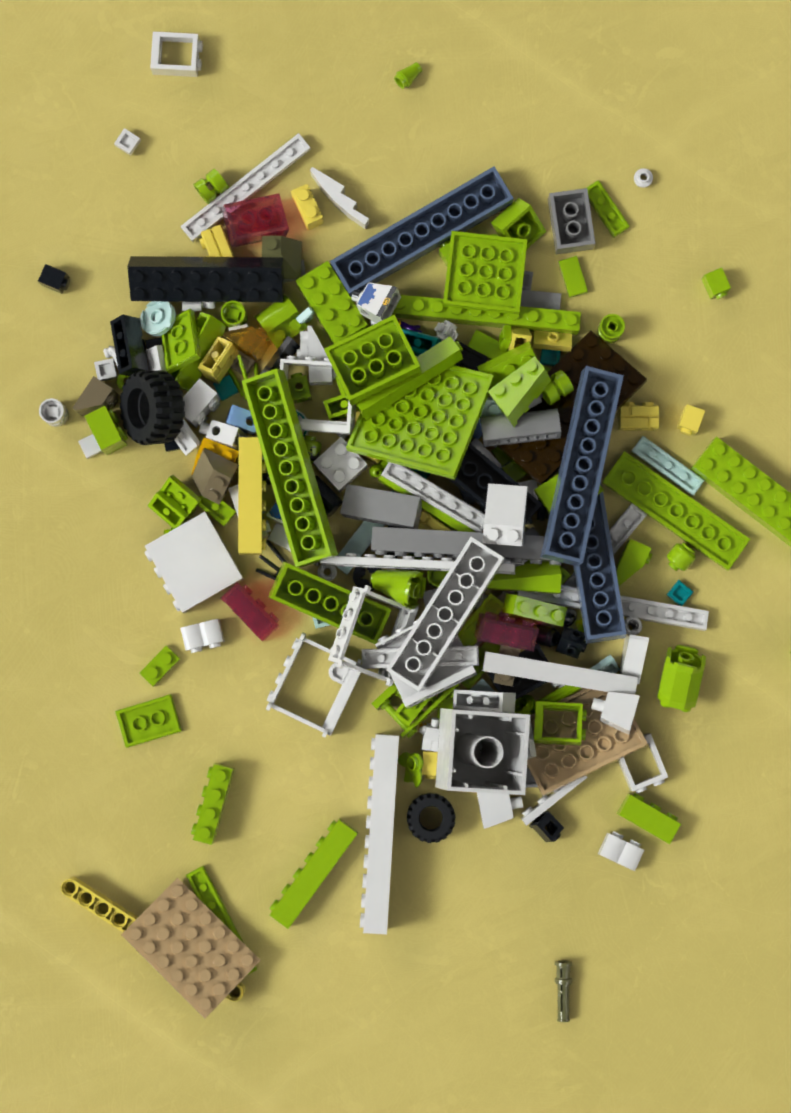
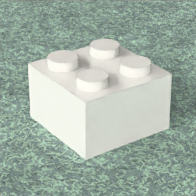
(199, 403)
(340, 465)

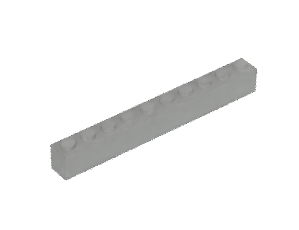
(444, 543)

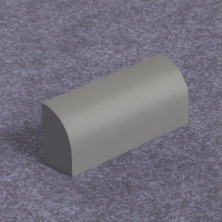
(531, 427)
(381, 507)

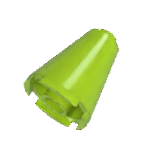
(400, 586)

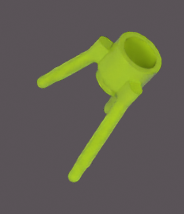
(256, 372)

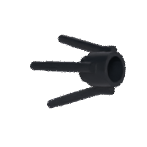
(270, 563)

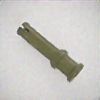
(563, 980)

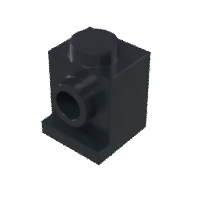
(553, 827)

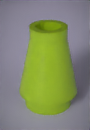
(407, 75)

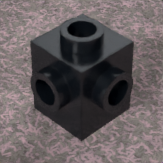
(571, 642)

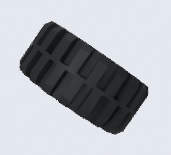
(152, 407)

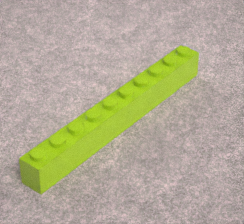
(529, 317)

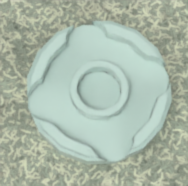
(158, 318)

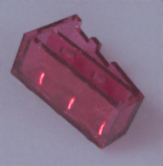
(251, 611)
(506, 631)

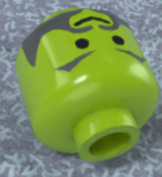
(313, 447)

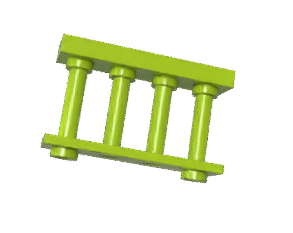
(383, 702)

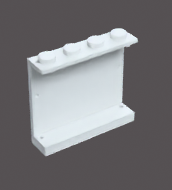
(193, 562)
(440, 680)

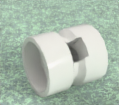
(53, 412)

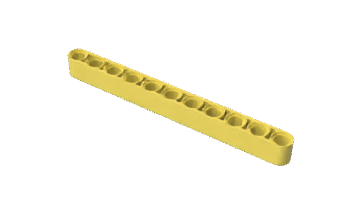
(110, 916)

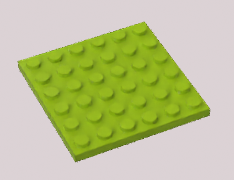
(427, 426)

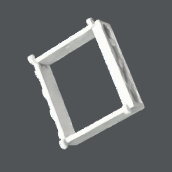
(320, 425)
(405, 618)
(340, 701)

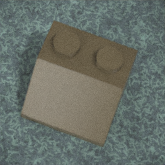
(95, 396)
(213, 475)

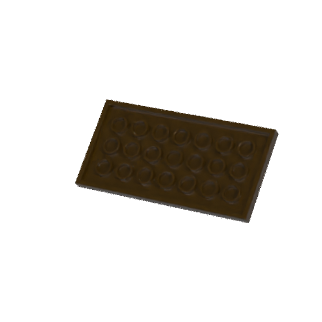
(544, 457)

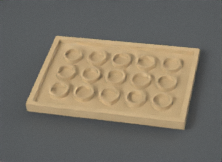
(563, 764)
(191, 948)

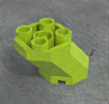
(681, 678)

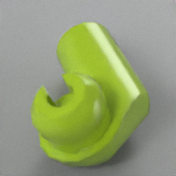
(377, 469)

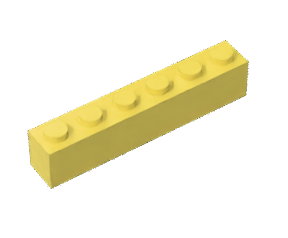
(251, 497)

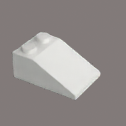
(505, 514)

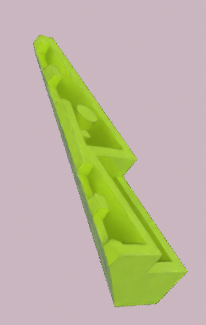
(530, 578)

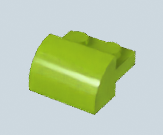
(280, 321)
(174, 502)

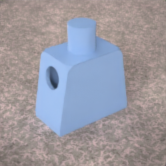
(237, 417)

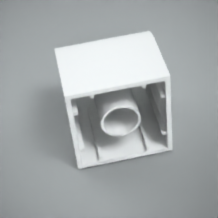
(504, 756)

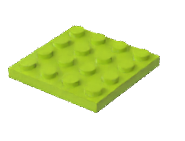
(485, 272)

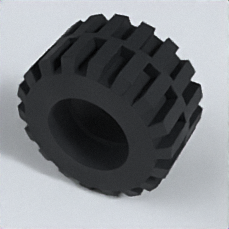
(438, 833)

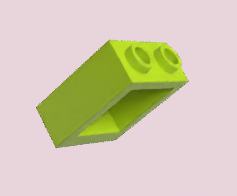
(559, 706)

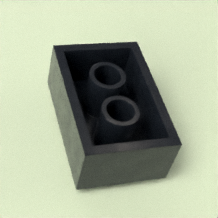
(522, 685)

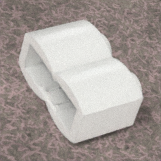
(202, 635)
(622, 852)

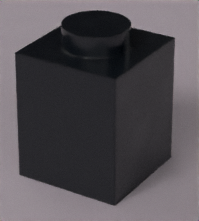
(54, 279)

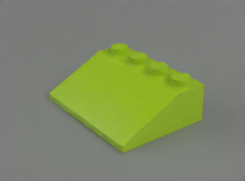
(373, 360)

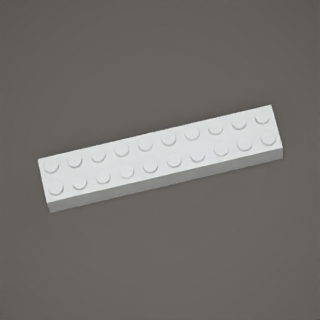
(381, 834)

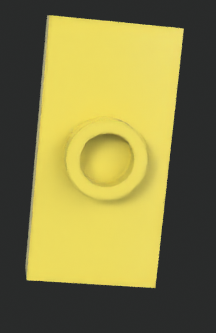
(552, 341)

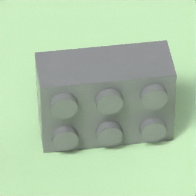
(571, 221)

